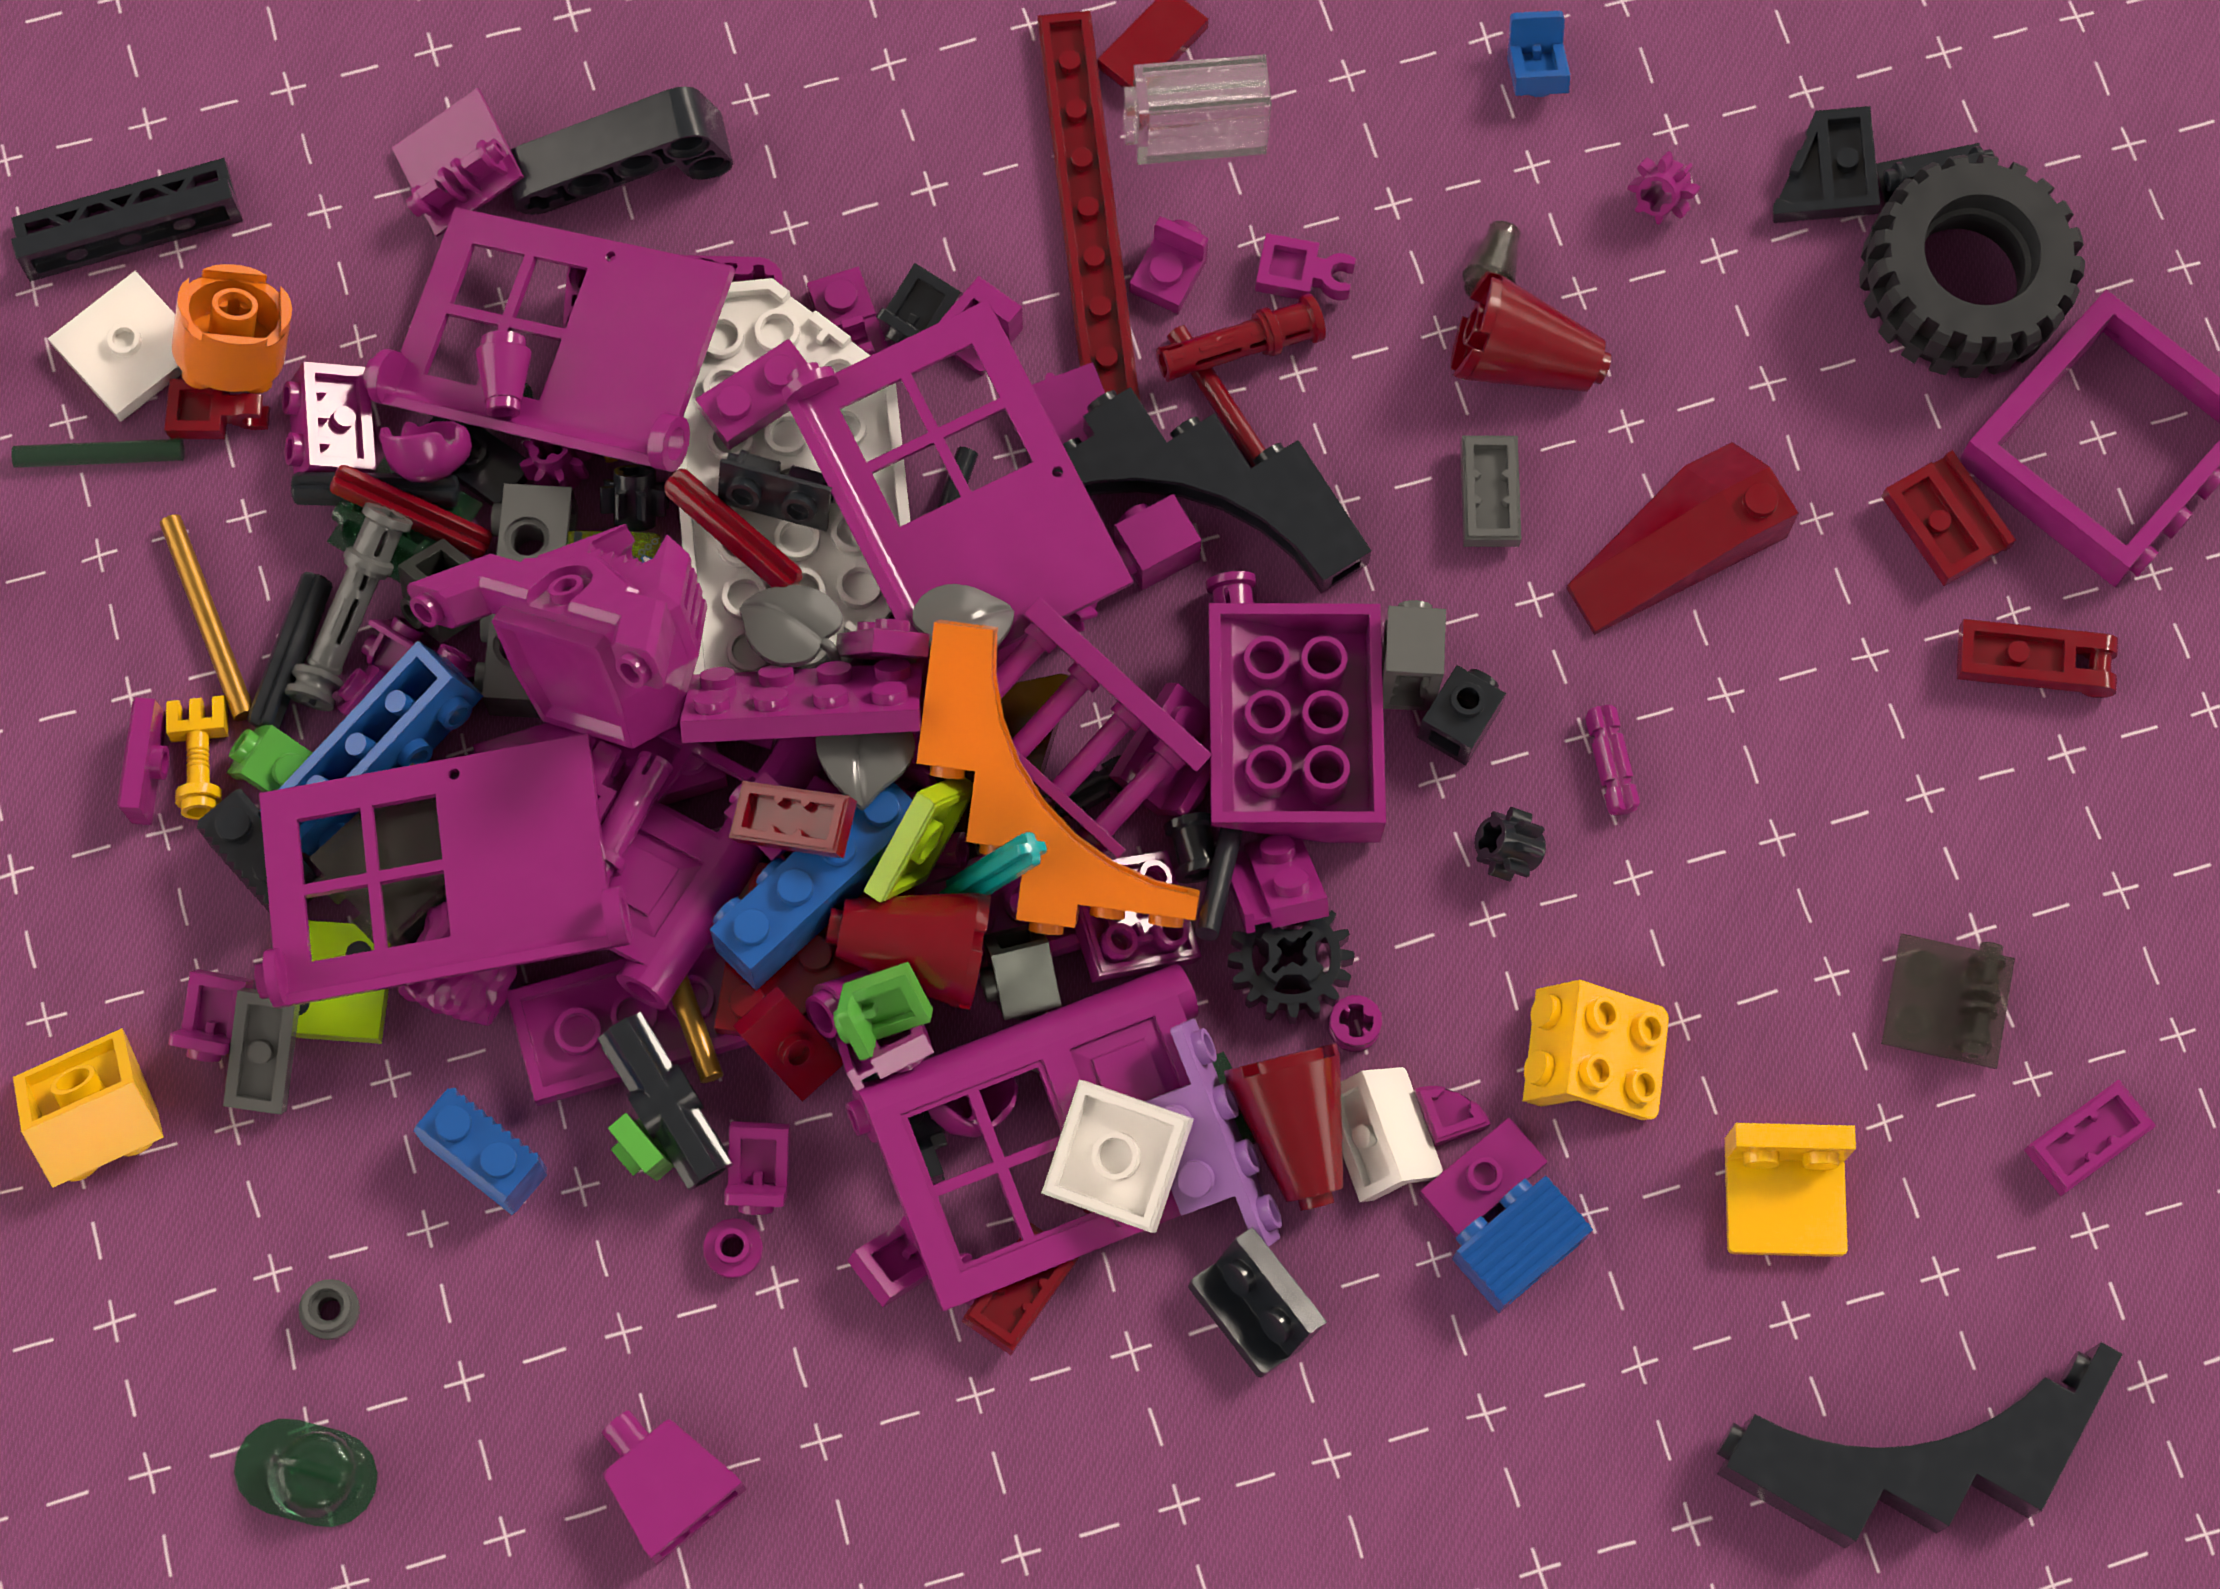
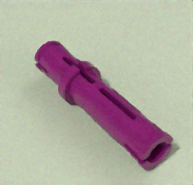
(631, 809)

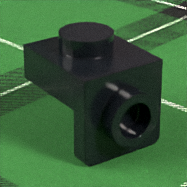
(917, 304)

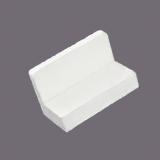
(1385, 1133)

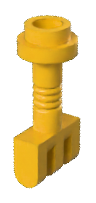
(198, 794)

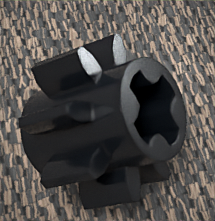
(634, 497)
(1510, 844)

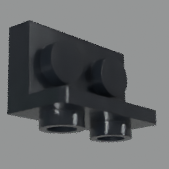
(1257, 1304)

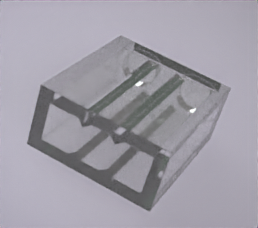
(1198, 109)

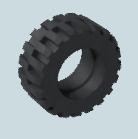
(2013, 215)

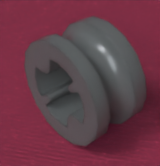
(313, 687)

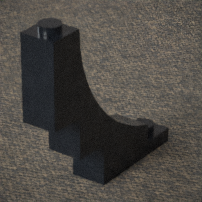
(2007, 1458)

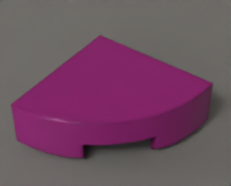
(1449, 1114)

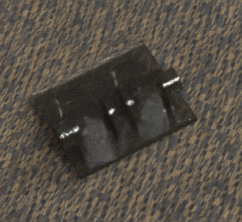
(1949, 1000)

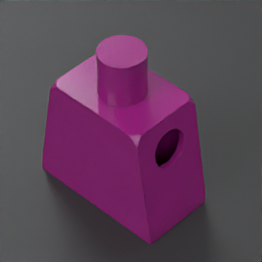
(665, 1483)

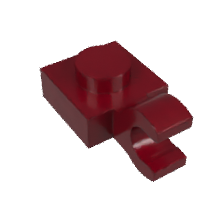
(207, 411)

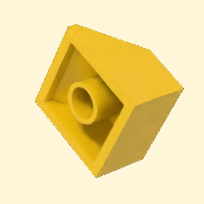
(86, 1109)

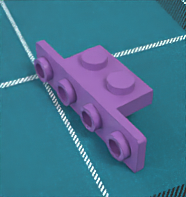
(1215, 1156)

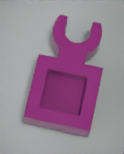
(1292, 268)

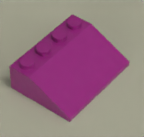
(1297, 720)

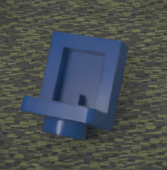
(1538, 53)

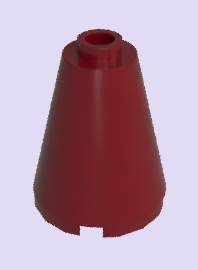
(1525, 341)
(932, 932)
(1296, 1120)

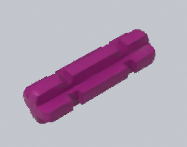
(1612, 760)

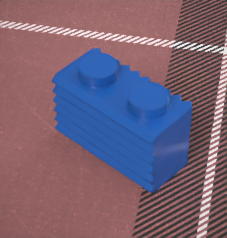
(481, 1150)
(1520, 1242)

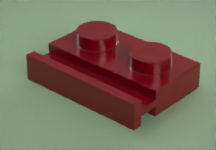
(1948, 518)

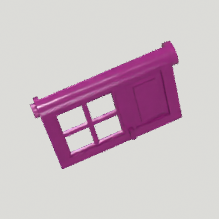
(619, 363)
(1010, 538)
(515, 863)
(686, 872)
(1106, 1039)

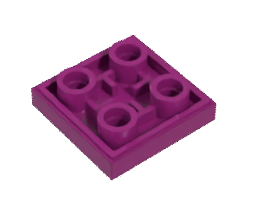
(1132, 944)

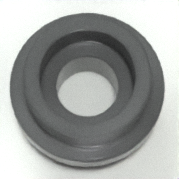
(316, 1297)

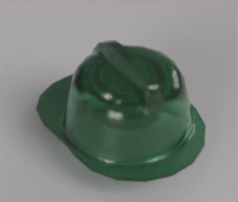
(306, 1472)

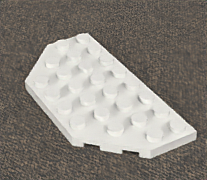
(752, 323)

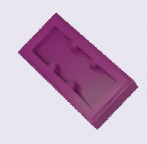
(144, 761)
(2089, 1137)
(1482, 1177)

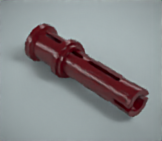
(1264, 333)

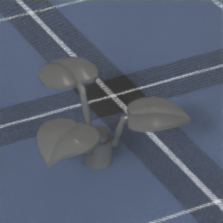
(795, 621)

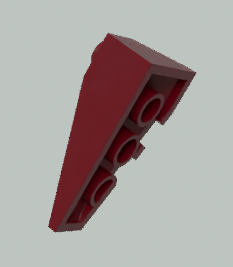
(1690, 530)

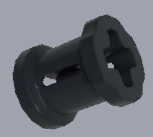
(1192, 845)

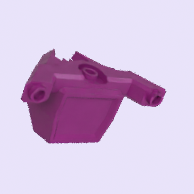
(585, 629)

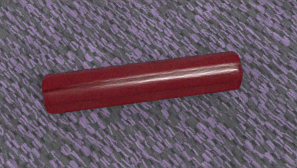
(426, 517)
(731, 530)

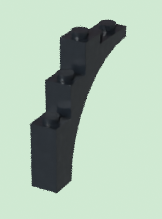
(1201, 463)

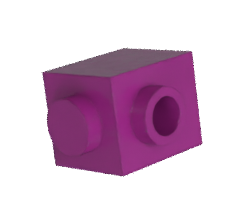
(1156, 541)

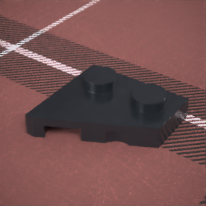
(1833, 169)

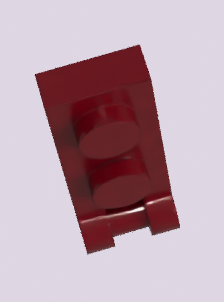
(2036, 657)

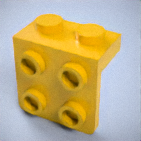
(1596, 1049)

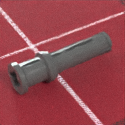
(367, 564)

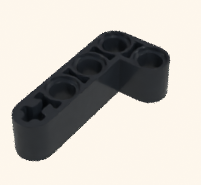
(620, 147)

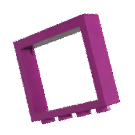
(2045, 504)

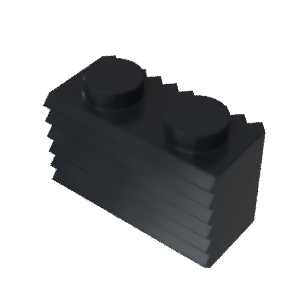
(237, 837)

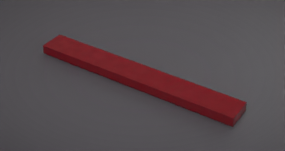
(1087, 198)

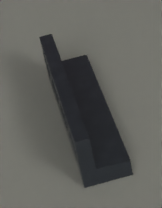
(129, 227)

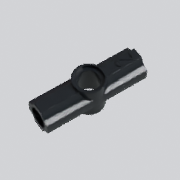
(665, 1101)

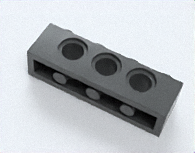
(523, 516)

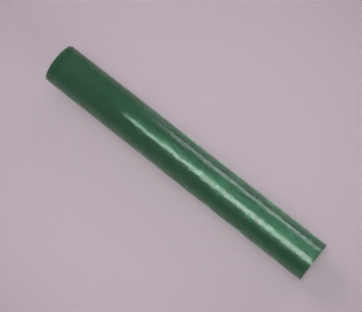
(98, 453)

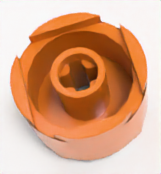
(231, 330)

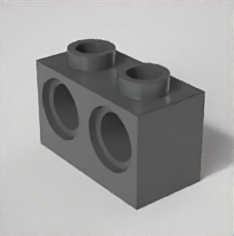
(1412, 655)

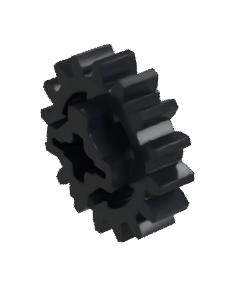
(1307, 977)

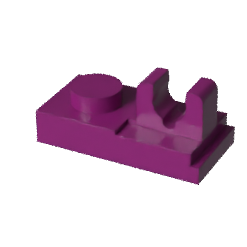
(848, 305)

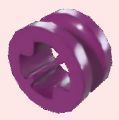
(1340, 1032)

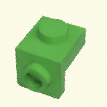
(266, 757)
(880, 1007)
(638, 1149)

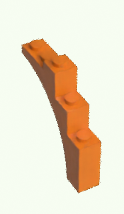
(968, 731)

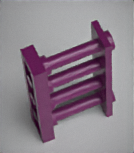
(1130, 712)

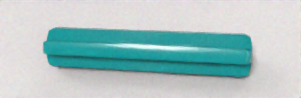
(998, 867)

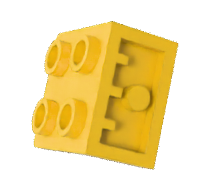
(1787, 1189)

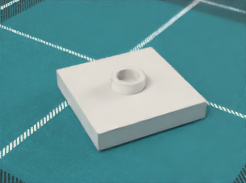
(122, 345)
(1117, 1156)

